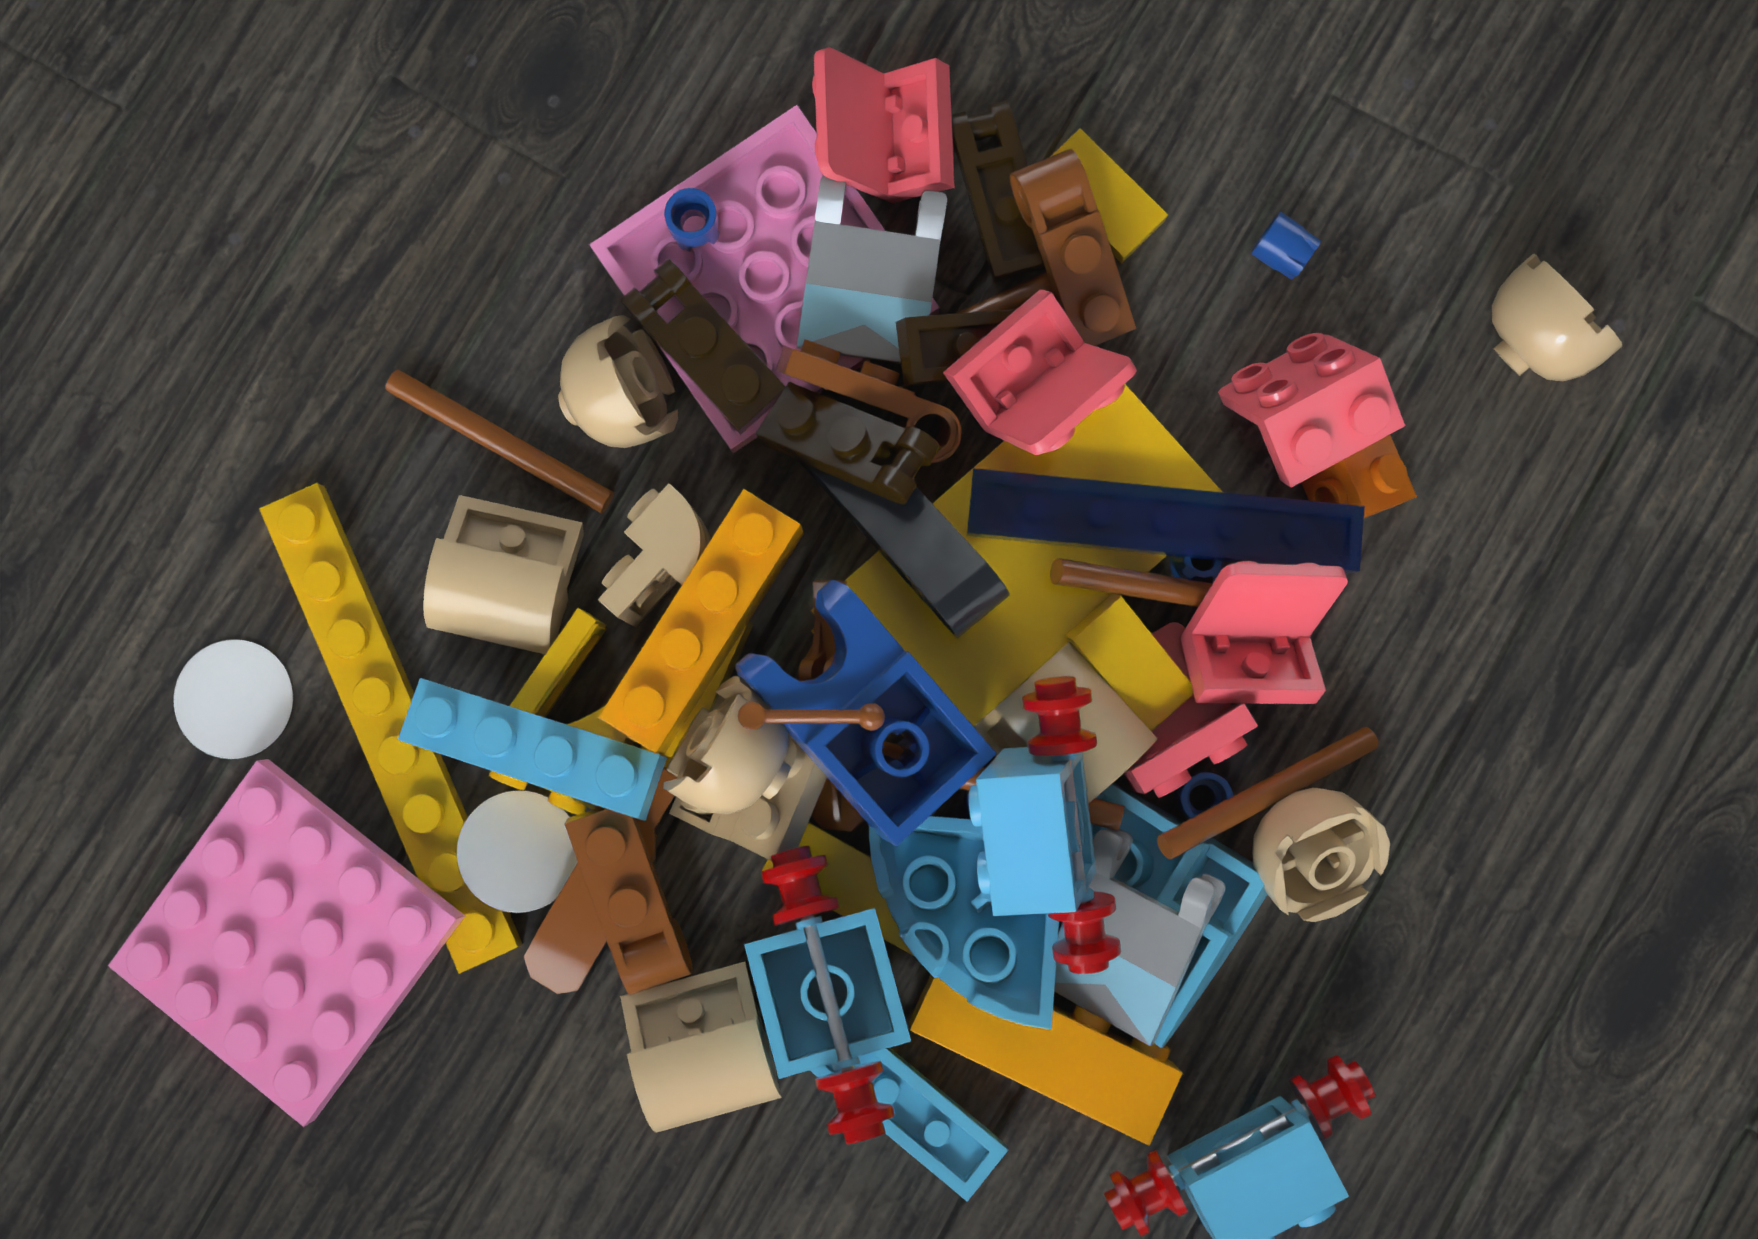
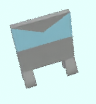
(867, 277)
(1153, 941)

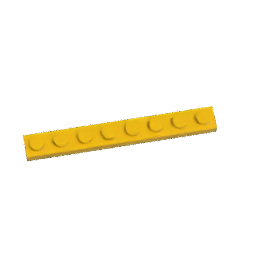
(377, 702)

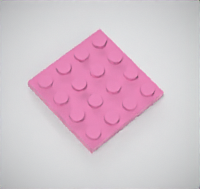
(761, 258)
(285, 941)

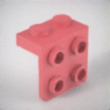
(884, 129)
(1037, 377)
(1315, 404)
(1255, 633)
(1188, 733)

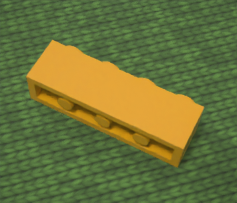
(702, 623)
(1072, 1063)

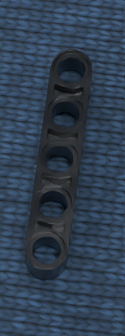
(922, 550)

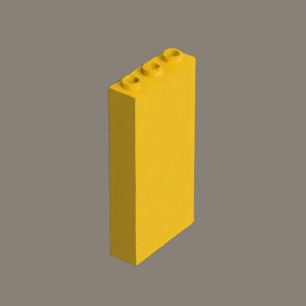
(1031, 624)

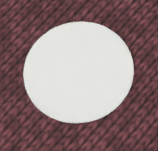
(233, 699)
(516, 851)

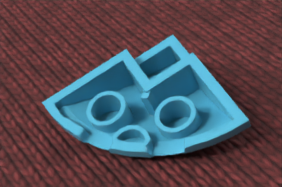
(1166, 882)
(950, 925)

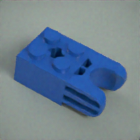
(872, 667)

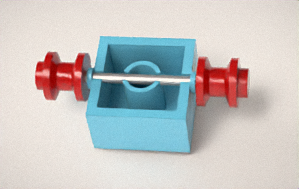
(1041, 831)
(827, 994)
(1257, 1169)

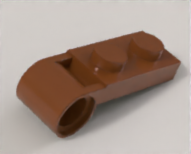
(1073, 245)
(873, 386)
(628, 899)

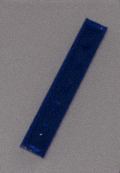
(1163, 520)

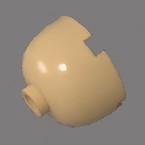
(1548, 325)
(616, 386)
(723, 763)
(1318, 853)

